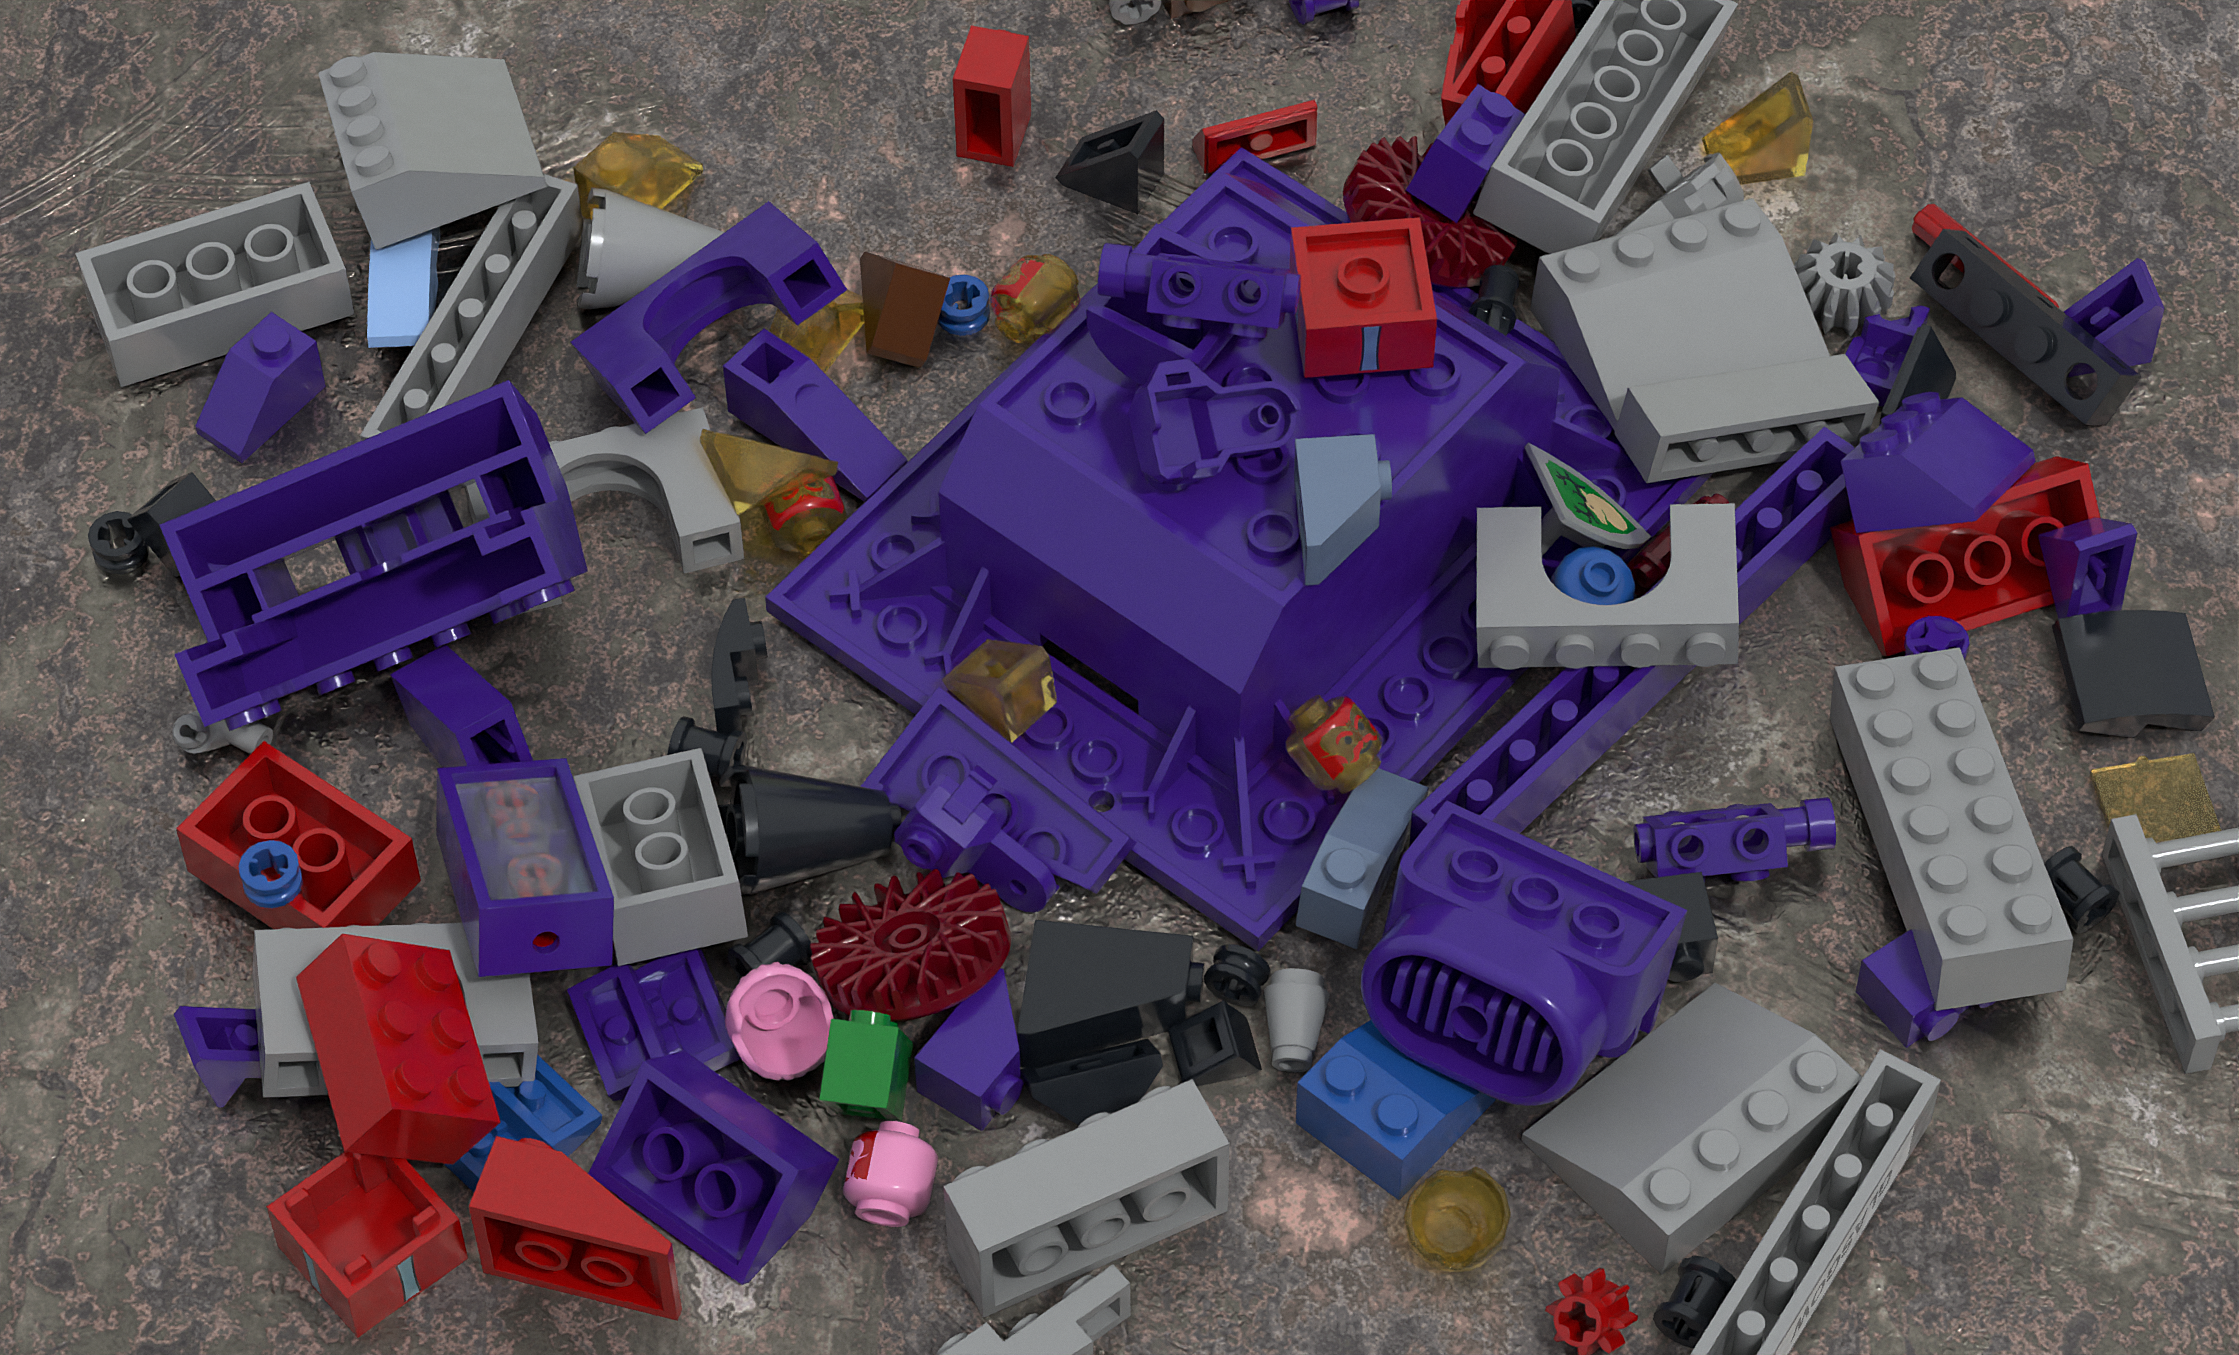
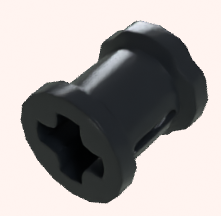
(717, 747)
(2079, 890)
(780, 943)
(1694, 1301)

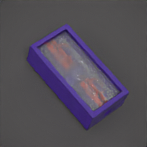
(524, 867)

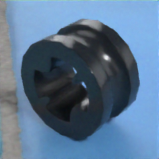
(122, 559)
(1237, 975)

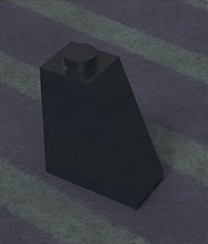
(1102, 988)

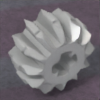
(1845, 282)

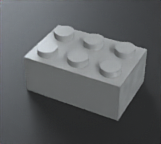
(663, 856)

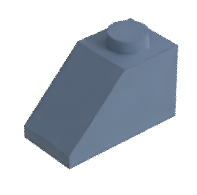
(1337, 498)

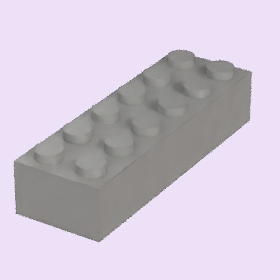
(1601, 119)
(1950, 829)

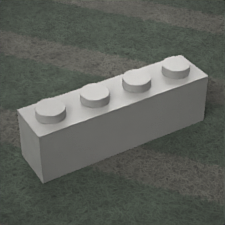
(1742, 416)

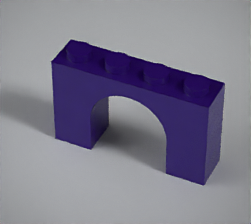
(751, 263)

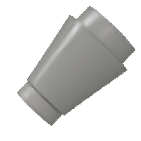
(1295, 1017)

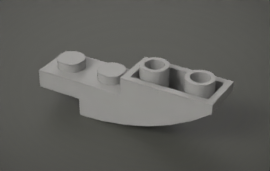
(1068, 1328)

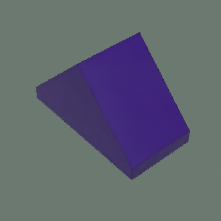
(2122, 316)
(2088, 565)

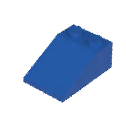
(1384, 1109)

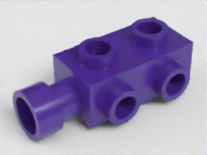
(1217, 291)
(1722, 844)

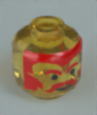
(1034, 297)
(805, 516)
(1334, 743)

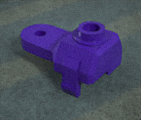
(1197, 424)
(961, 834)

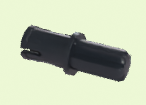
(1497, 298)

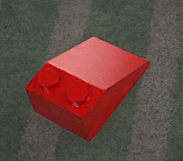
(564, 1231)

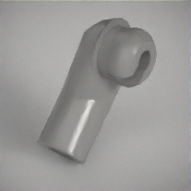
(195, 738)

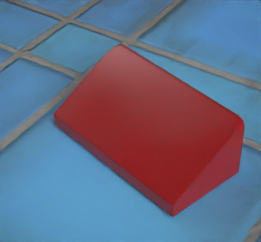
(1260, 134)

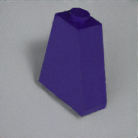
(459, 712)

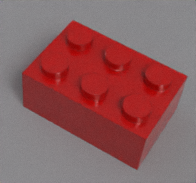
(348, 856)
(397, 1050)

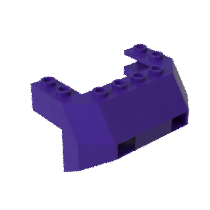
(402, 544)

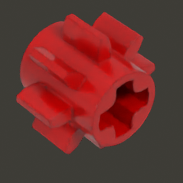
(1591, 1313)

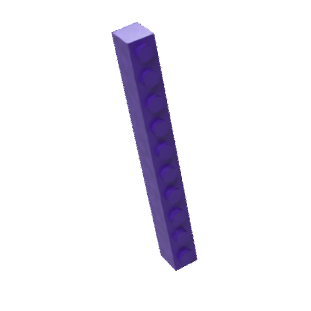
(1596, 705)

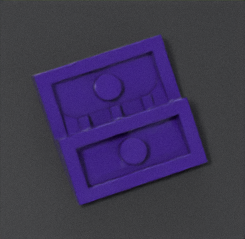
(652, 1014)

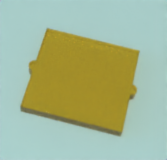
(2163, 794)

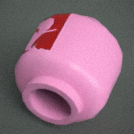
(890, 1174)

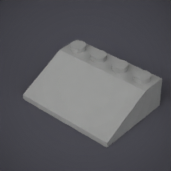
(428, 139)
(1675, 303)
(1695, 1122)

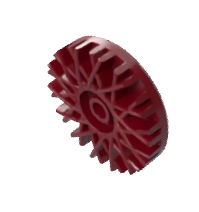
(1453, 250)
(912, 948)

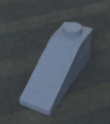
(1358, 857)

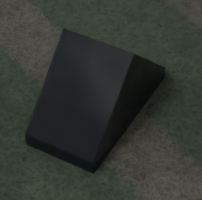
(1118, 162)

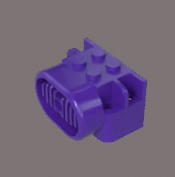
(1514, 960)

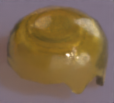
(1457, 1219)

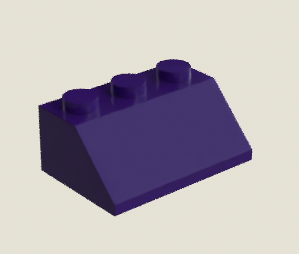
(1931, 466)
(711, 1164)

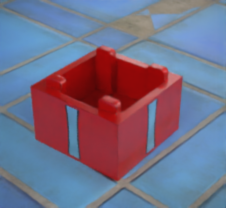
(1363, 297)
(367, 1235)

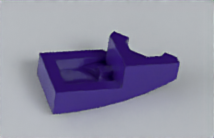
(1883, 348)

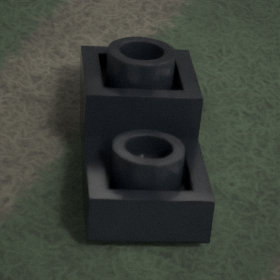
(735, 665)

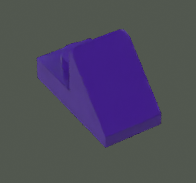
(221, 1047)

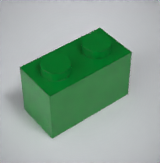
(866, 1067)

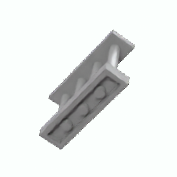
(2156, 927)

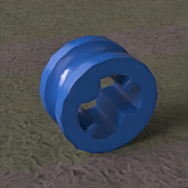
(968, 320)
(256, 885)

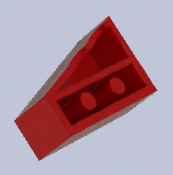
(1506, 49)

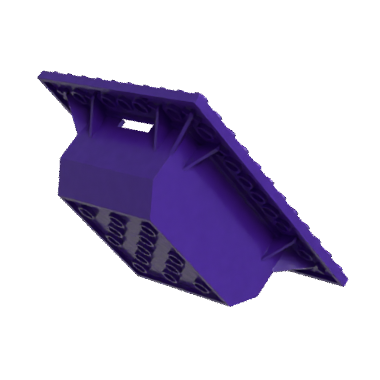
(1196, 593)

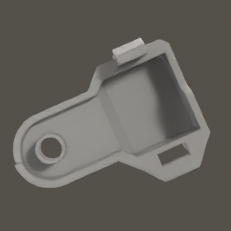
(1699, 191)

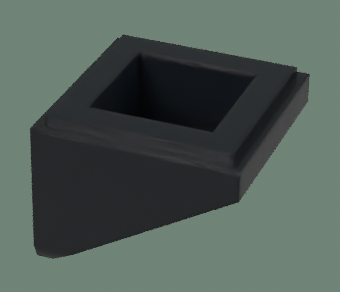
(1214, 1046)

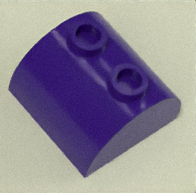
(1137, 338)

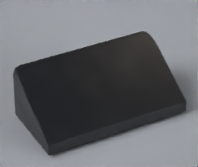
(1923, 370)

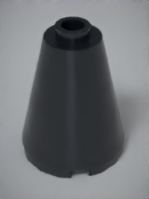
(801, 826)

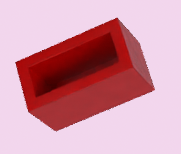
(992, 95)

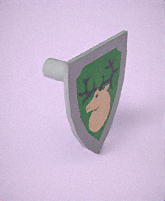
(1581, 508)

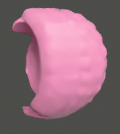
(779, 1021)

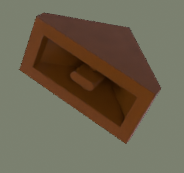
(900, 308)

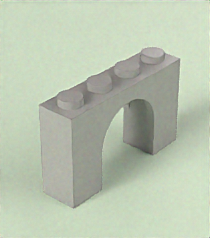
(661, 467)
(1679, 622)
(289, 1064)

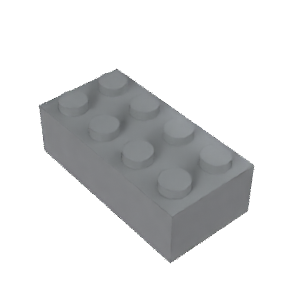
(210, 279)
(1086, 1197)

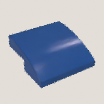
(536, 1110)

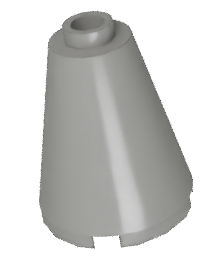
(631, 247)

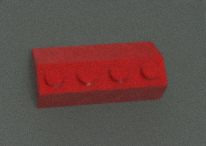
(1967, 568)

